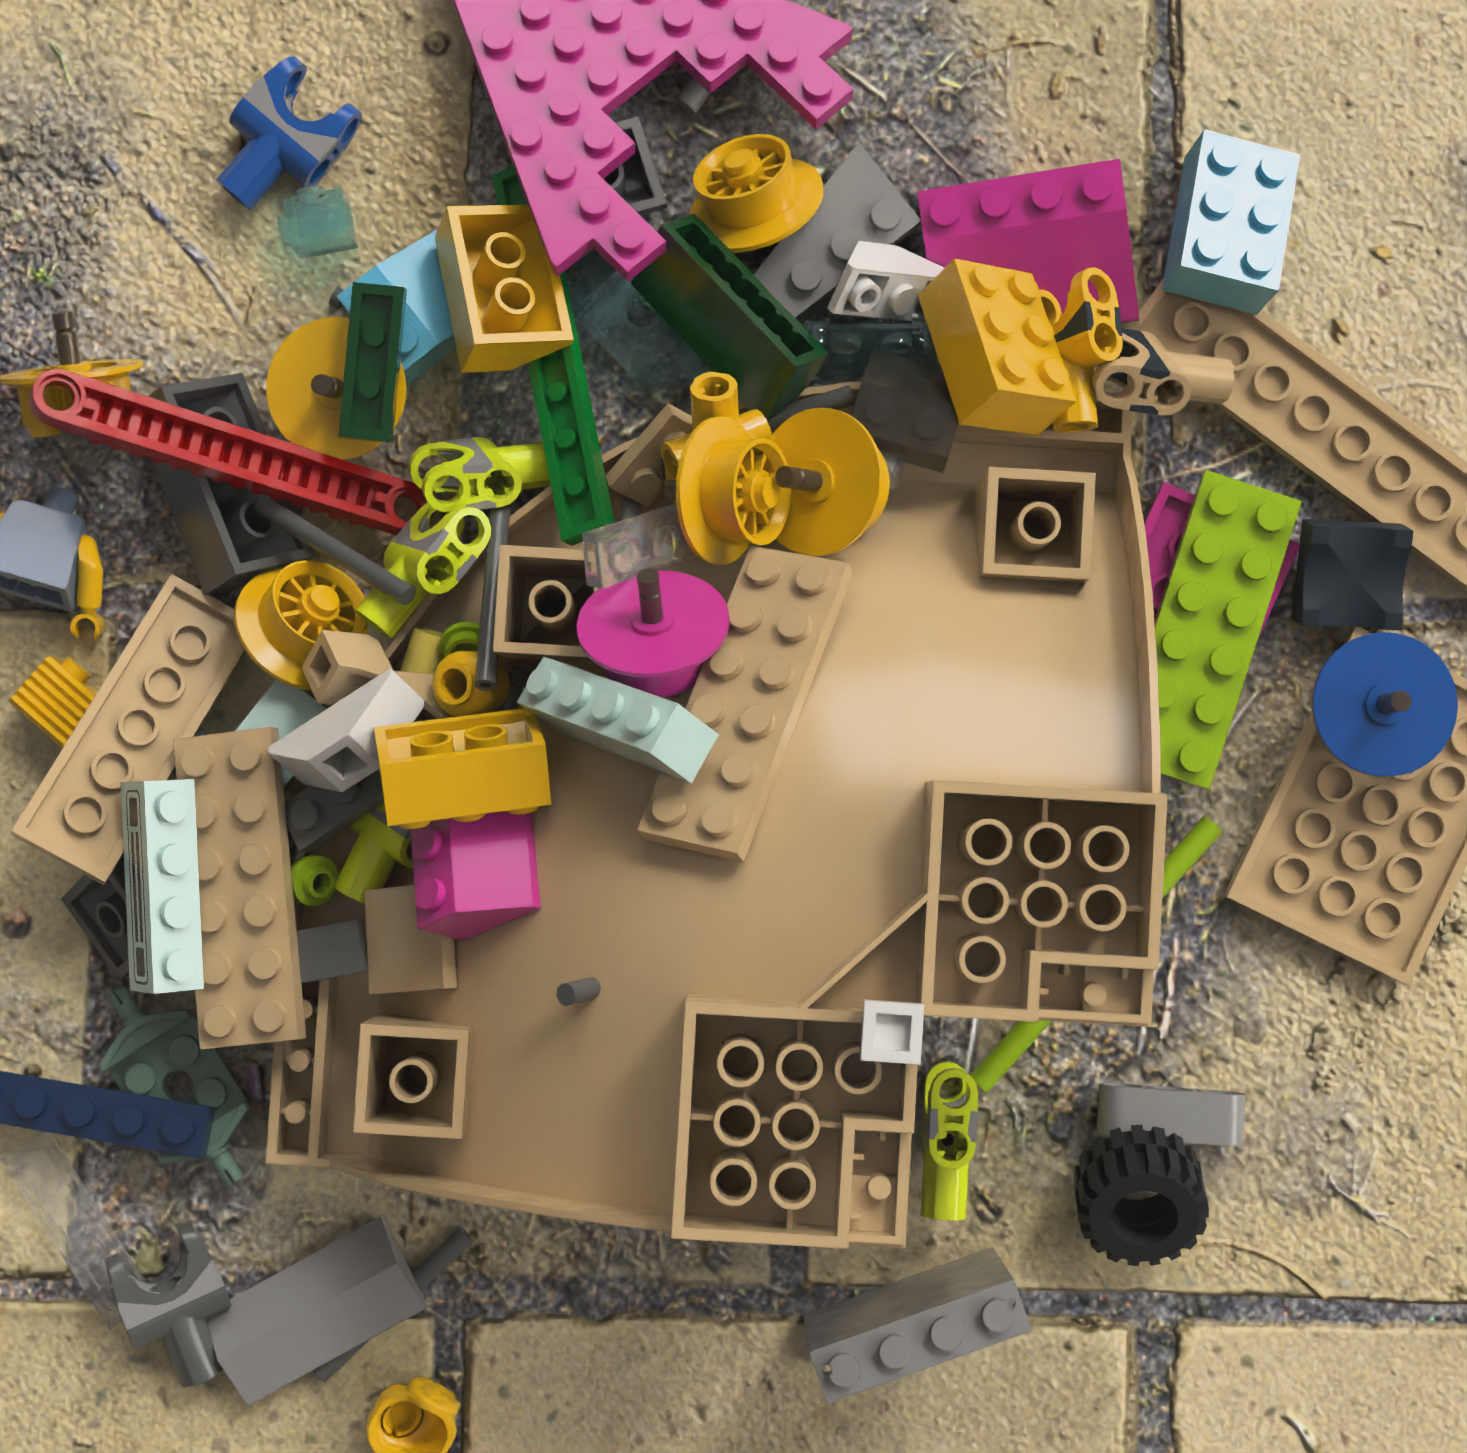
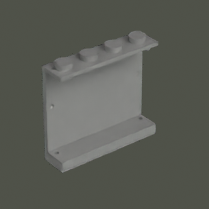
(914, 1324)

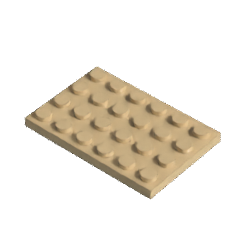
(1361, 854)

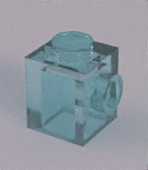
(317, 222)

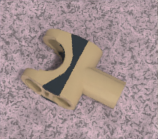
(1161, 379)

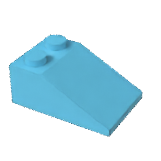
(427, 319)

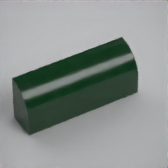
(729, 317)

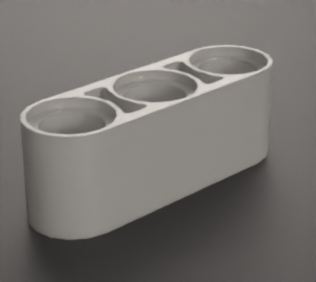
(1191, 1113)

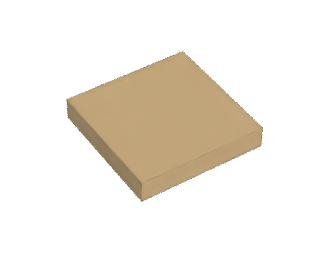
(398, 952)

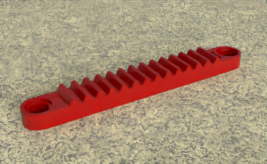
(224, 451)

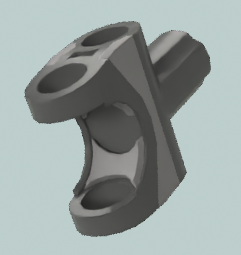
(174, 1308)

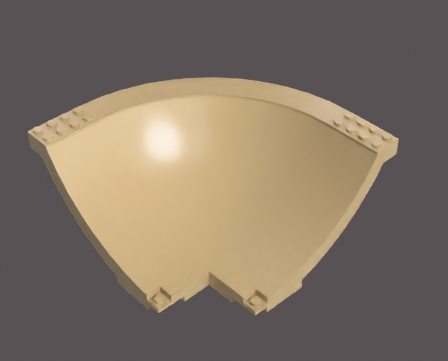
(944, 832)

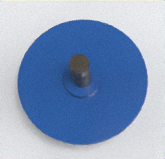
(1384, 704)

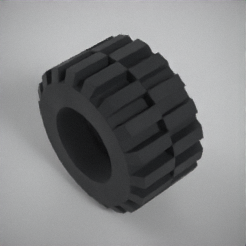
(1148, 1226)

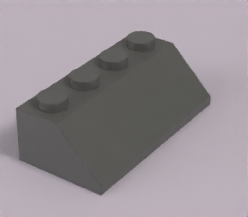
(215, 520)

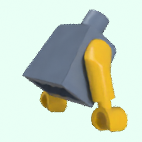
(52, 558)

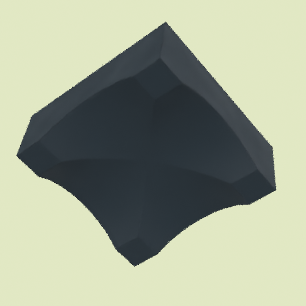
(1351, 574)

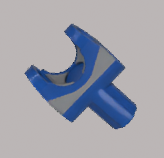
(282, 140)

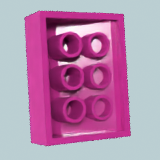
(1040, 226)

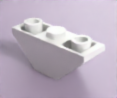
(883, 283)
(340, 742)

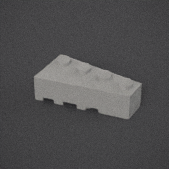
(855, 207)

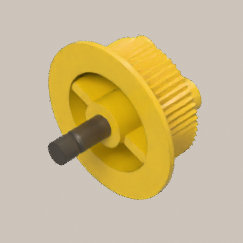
(56, 397)

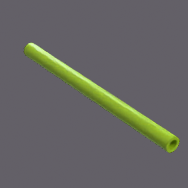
(1024, 1032)

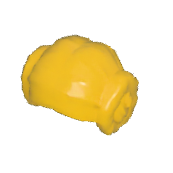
(413, 1418)

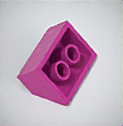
(474, 873)

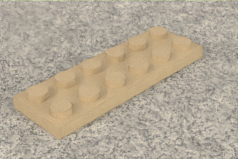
(752, 699)
(127, 733)
(244, 890)

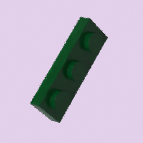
(372, 362)

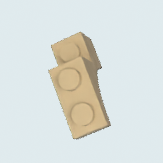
(348, 661)

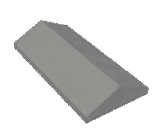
(314, 1311)

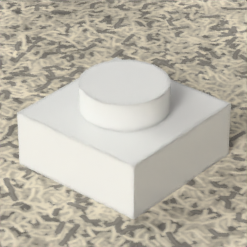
(891, 1031)

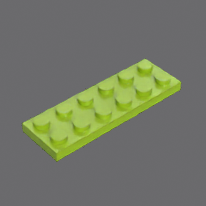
(1214, 617)

